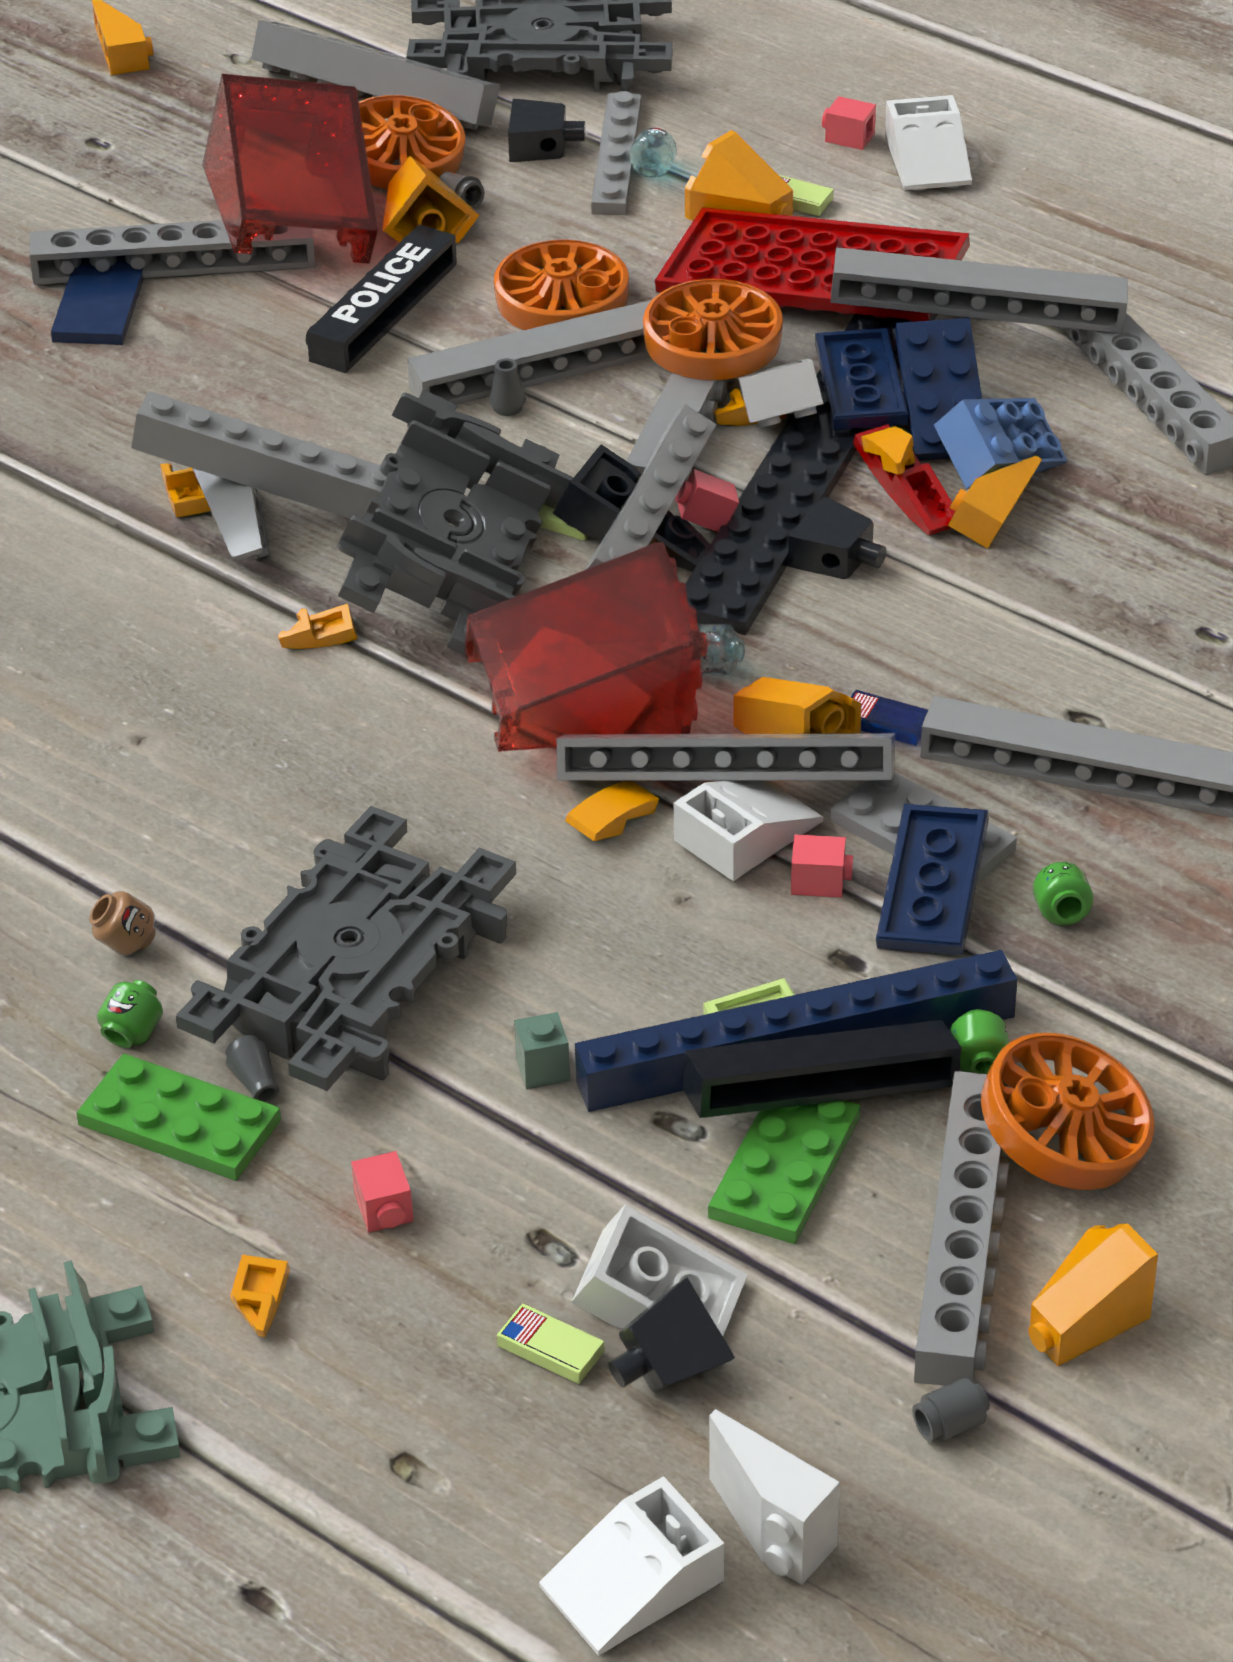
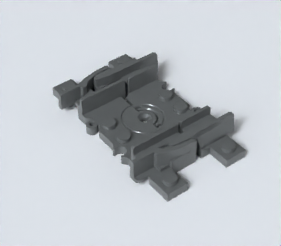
(409, 536)
(398, 926)

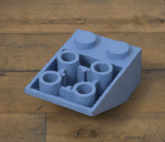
(996, 434)

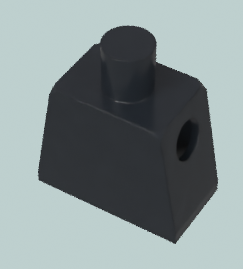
(540, 130)
(834, 541)
(670, 1341)

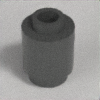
(951, 1410)

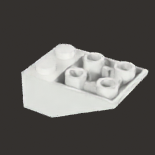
(927, 142)
(739, 823)
(636, 1567)

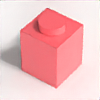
(849, 123)
(707, 500)
(820, 866)
(382, 1191)

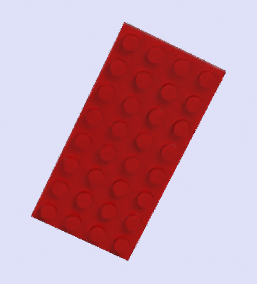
(794, 255)

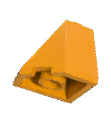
(736, 180)
(424, 199)
(794, 708)
(1094, 1293)

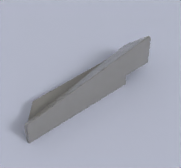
(237, 514)

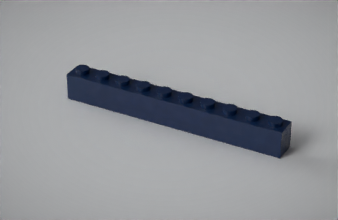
(652, 1058)

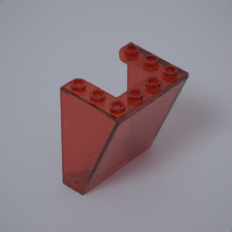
(291, 160)
(592, 654)

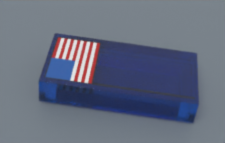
(890, 716)

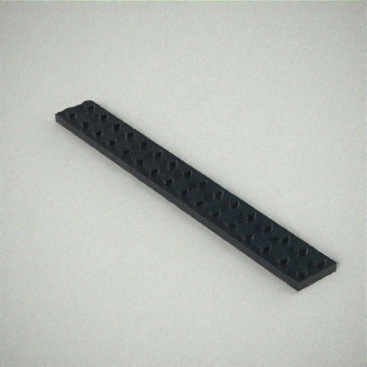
(792, 478)

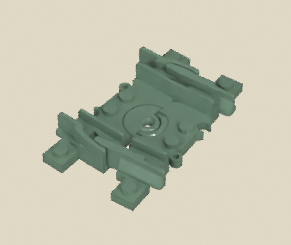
(45, 1429)

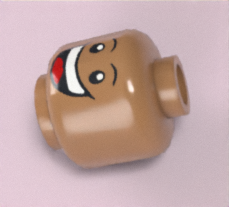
(122, 923)

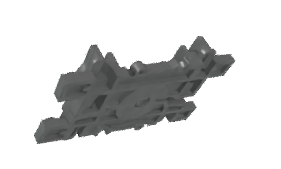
(542, 37)

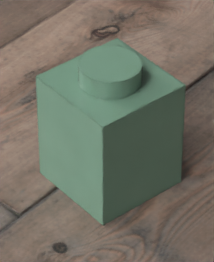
(542, 1050)

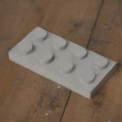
(876, 810)

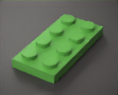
(179, 1116)
(783, 1168)

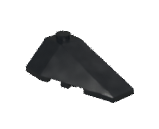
(599, 495)

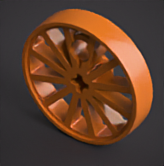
(411, 129)
(526, 291)
(719, 315)
(1067, 1107)

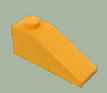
(121, 40)
(990, 500)

